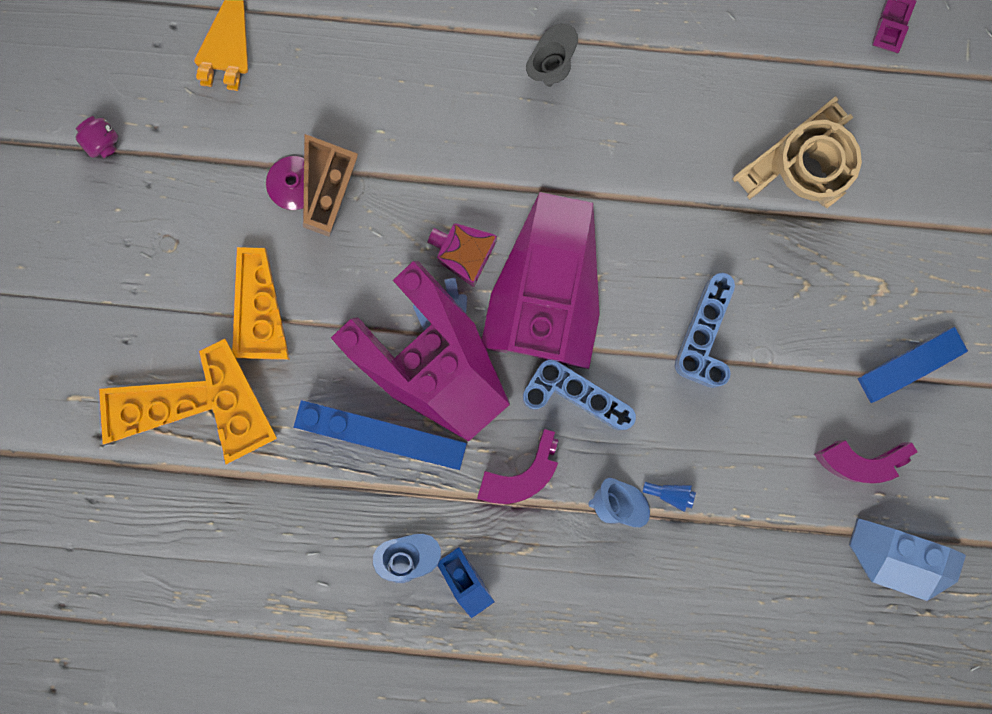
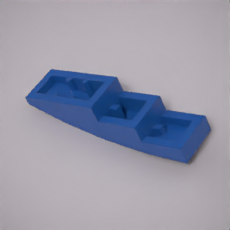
(912, 365)

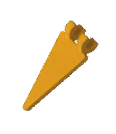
(224, 47)

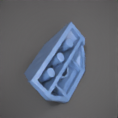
(905, 560)

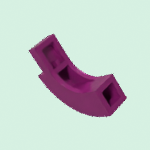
(517, 488)

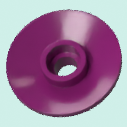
(284, 195)

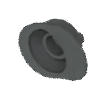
(553, 55)

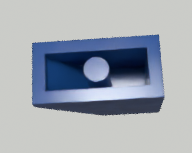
(465, 583)

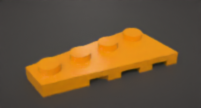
(257, 316)
(146, 407)

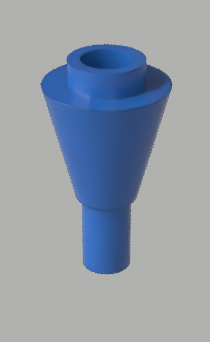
(676, 495)

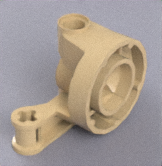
(826, 142)

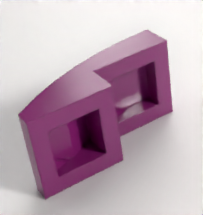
(893, 24)

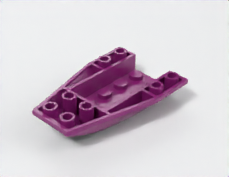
(548, 286)

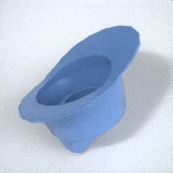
(620, 504)
(406, 558)

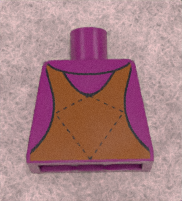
(463, 250)

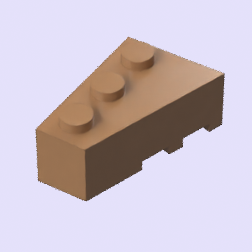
(325, 182)

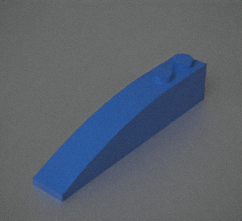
(379, 435)

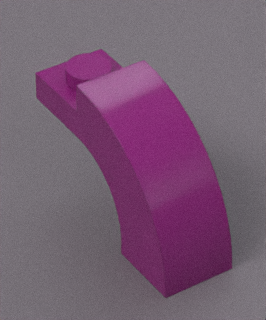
(848, 465)

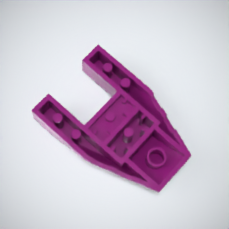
(439, 373)

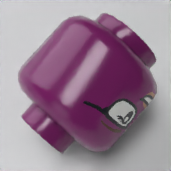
(96, 137)

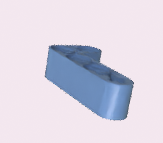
(709, 329)
(582, 400)

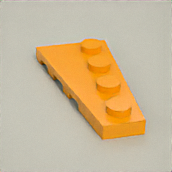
(236, 409)

